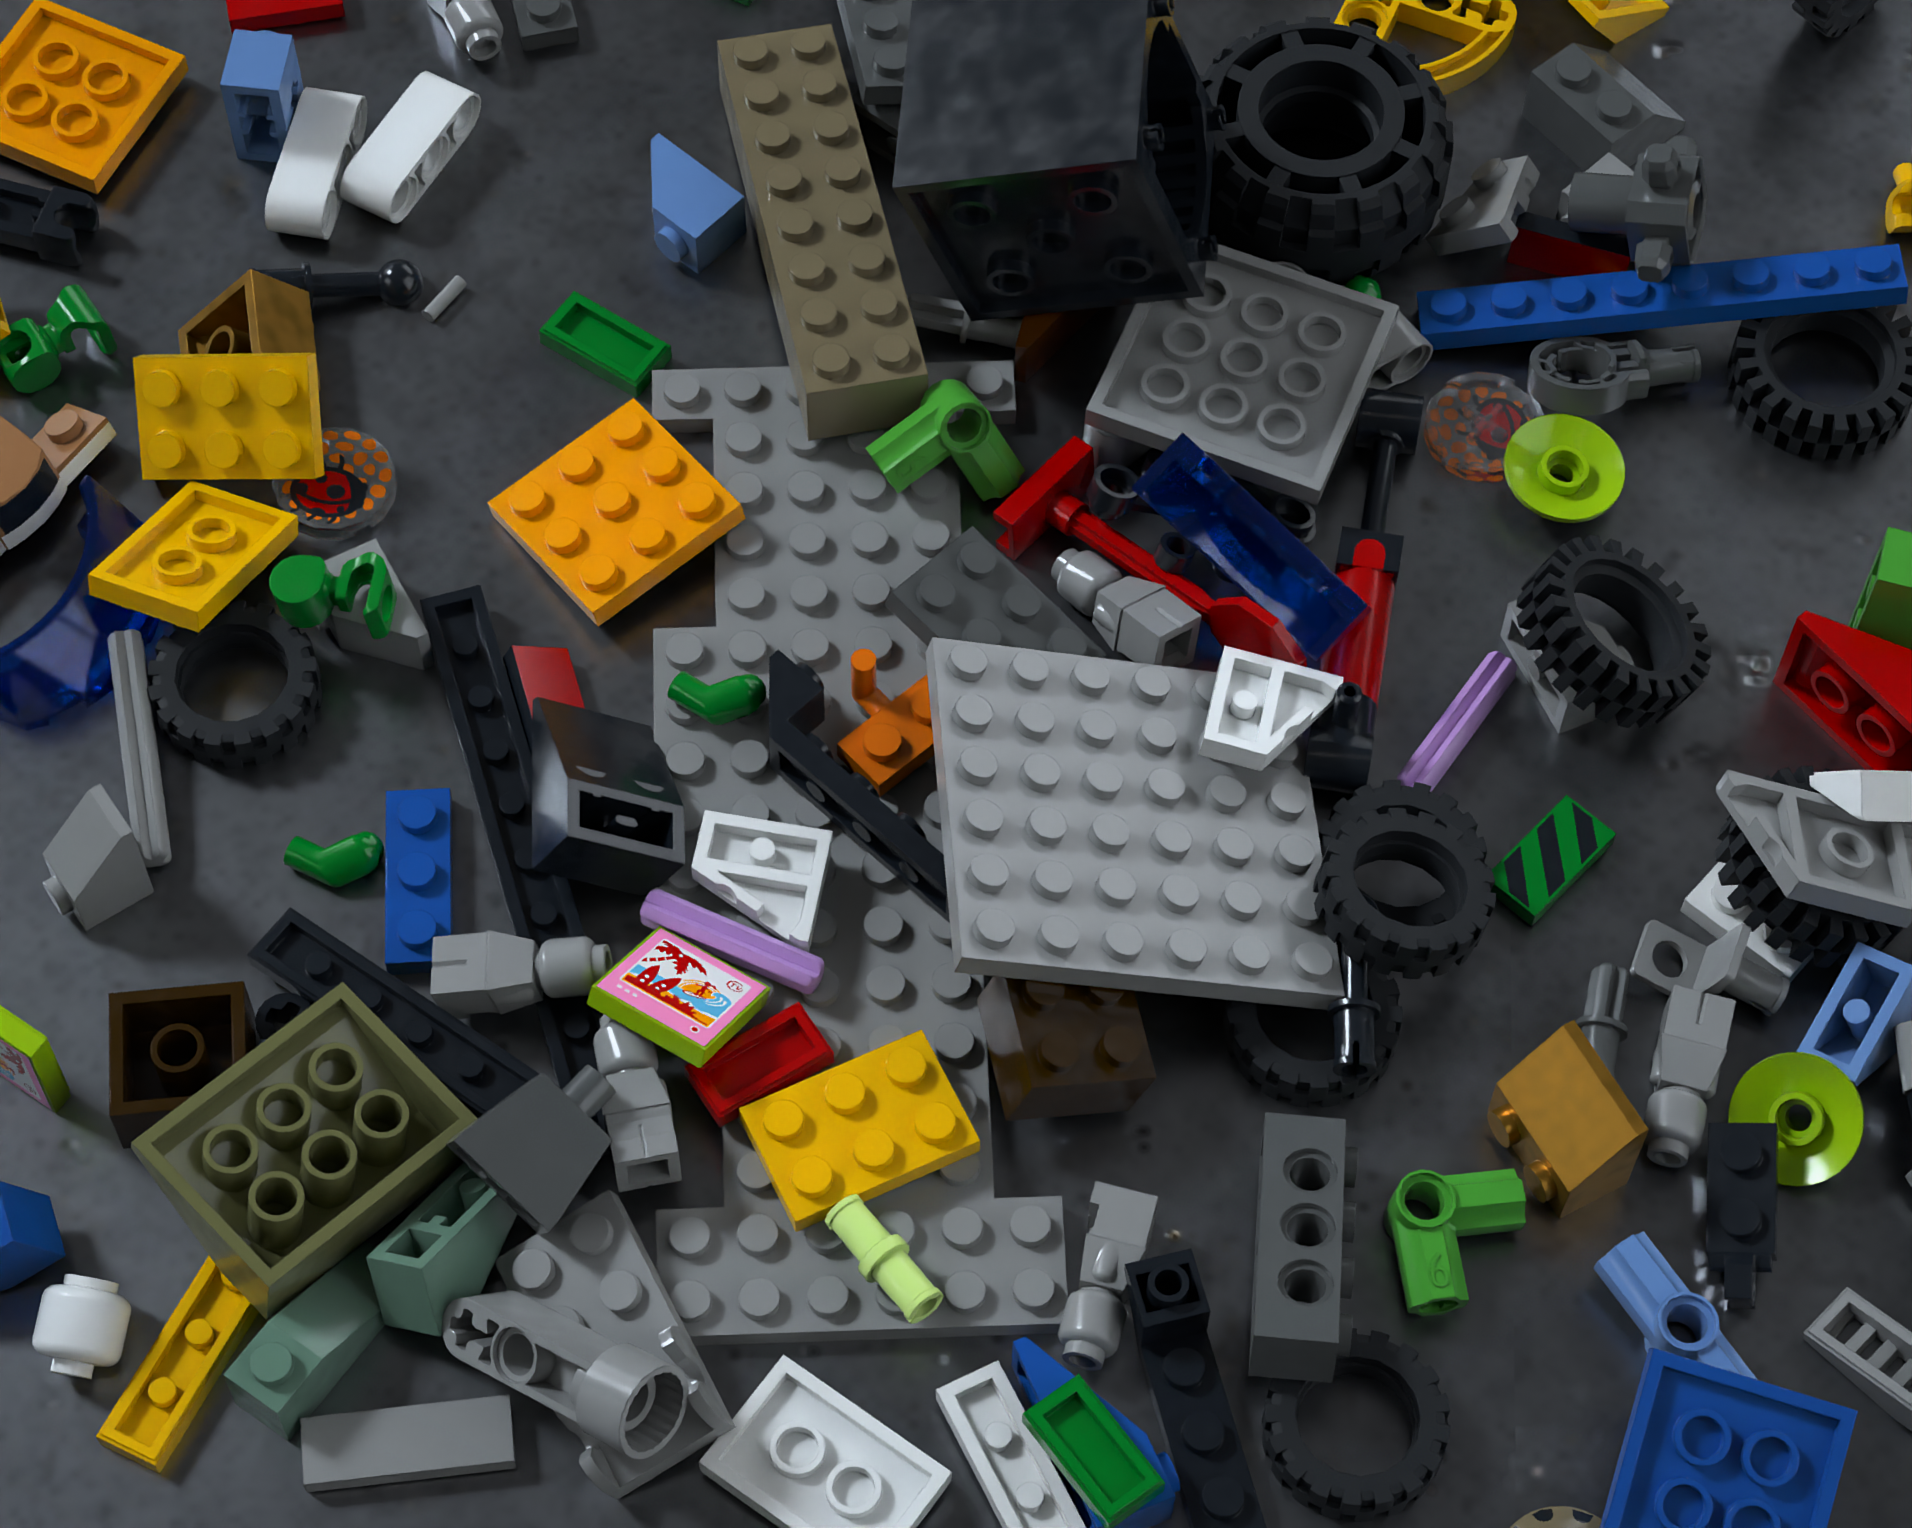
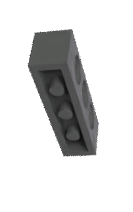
(1299, 1205)

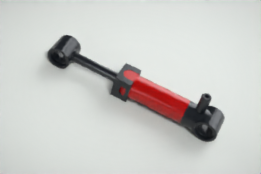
(1369, 564)

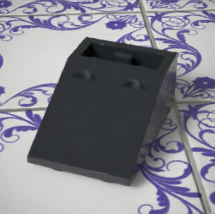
(602, 801)

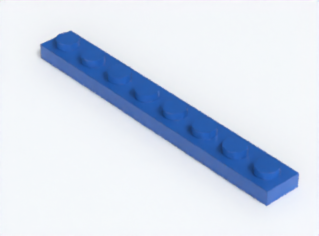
(1684, 297)

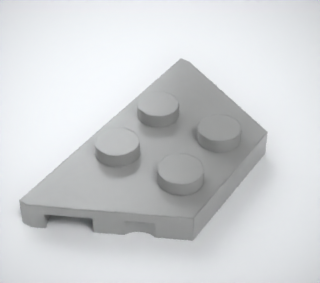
(1822, 850)

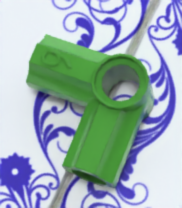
(928, 439)
(1429, 1248)

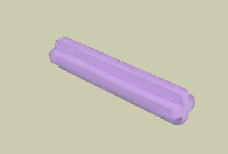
(1459, 721)
(733, 941)

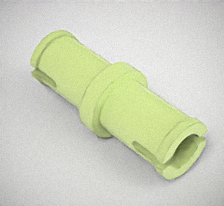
(884, 1258)

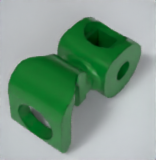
(32, 351)
(309, 591)

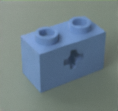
(260, 92)

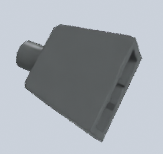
(539, 1144)

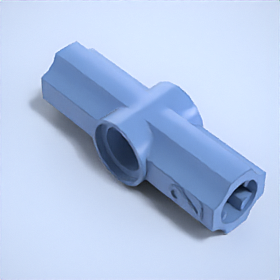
(1656, 1295)

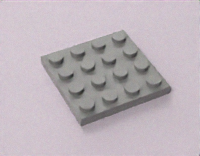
(1250, 372)

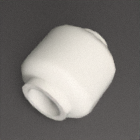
(81, 1325)

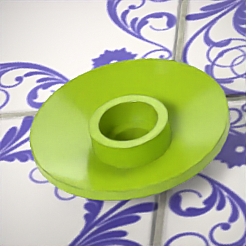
(1568, 448)
(1836, 1110)

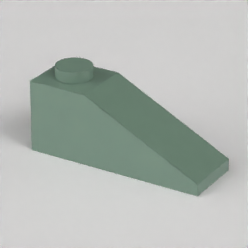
(440, 1252)
(308, 1346)

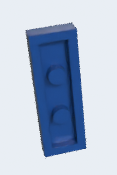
(417, 876)

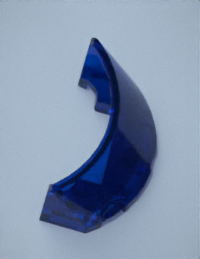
(1251, 546)
(67, 651)

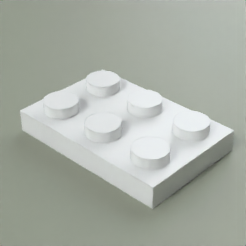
(821, 1460)

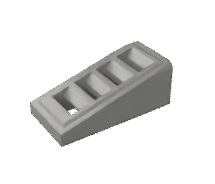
(1867, 1375)

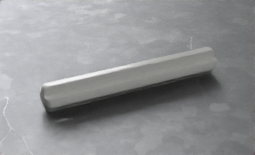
(139, 746)

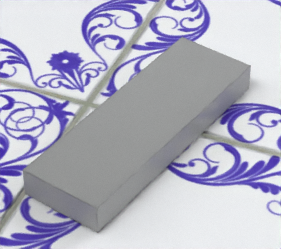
(407, 1443)

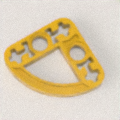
(1483, 41)

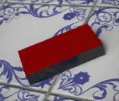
(1554, 249)
(543, 674)

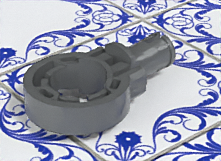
(1616, 370)

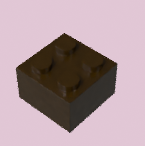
(170, 1047)
(1064, 1048)

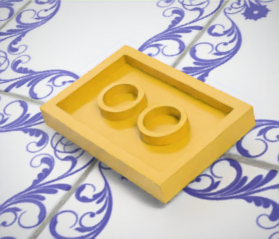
(228, 416)
(193, 556)
(859, 1129)

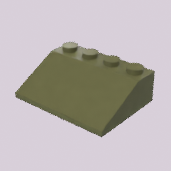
(304, 1148)

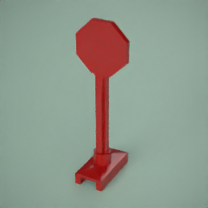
(1054, 500)

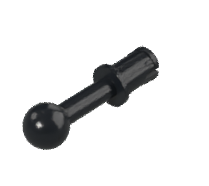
(396, 282)
(1354, 1019)

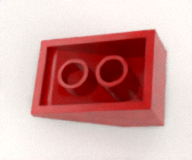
(1852, 689)

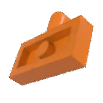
(896, 734)

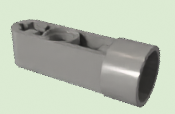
(604, 1386)

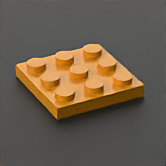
(79, 93)
(616, 511)

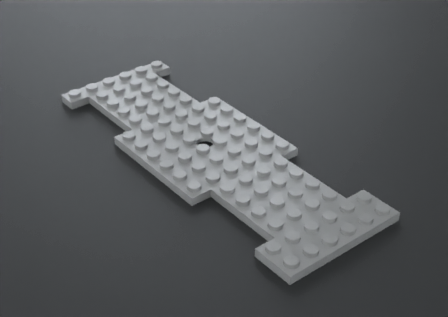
(813, 580)

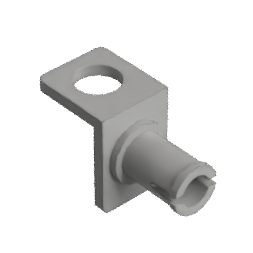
(1710, 967)

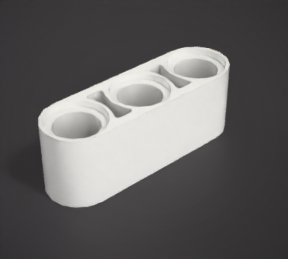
(410, 147)
(309, 173)

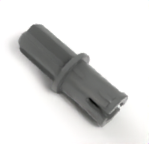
(1605, 1012)

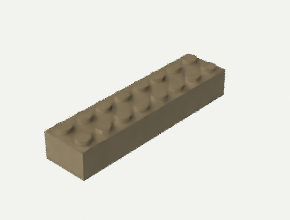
(821, 232)

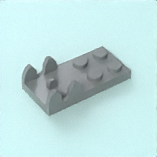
(604, 1279)

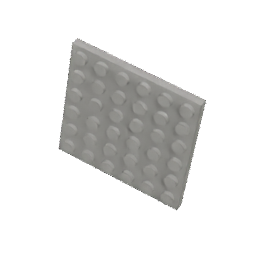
(1110, 849)

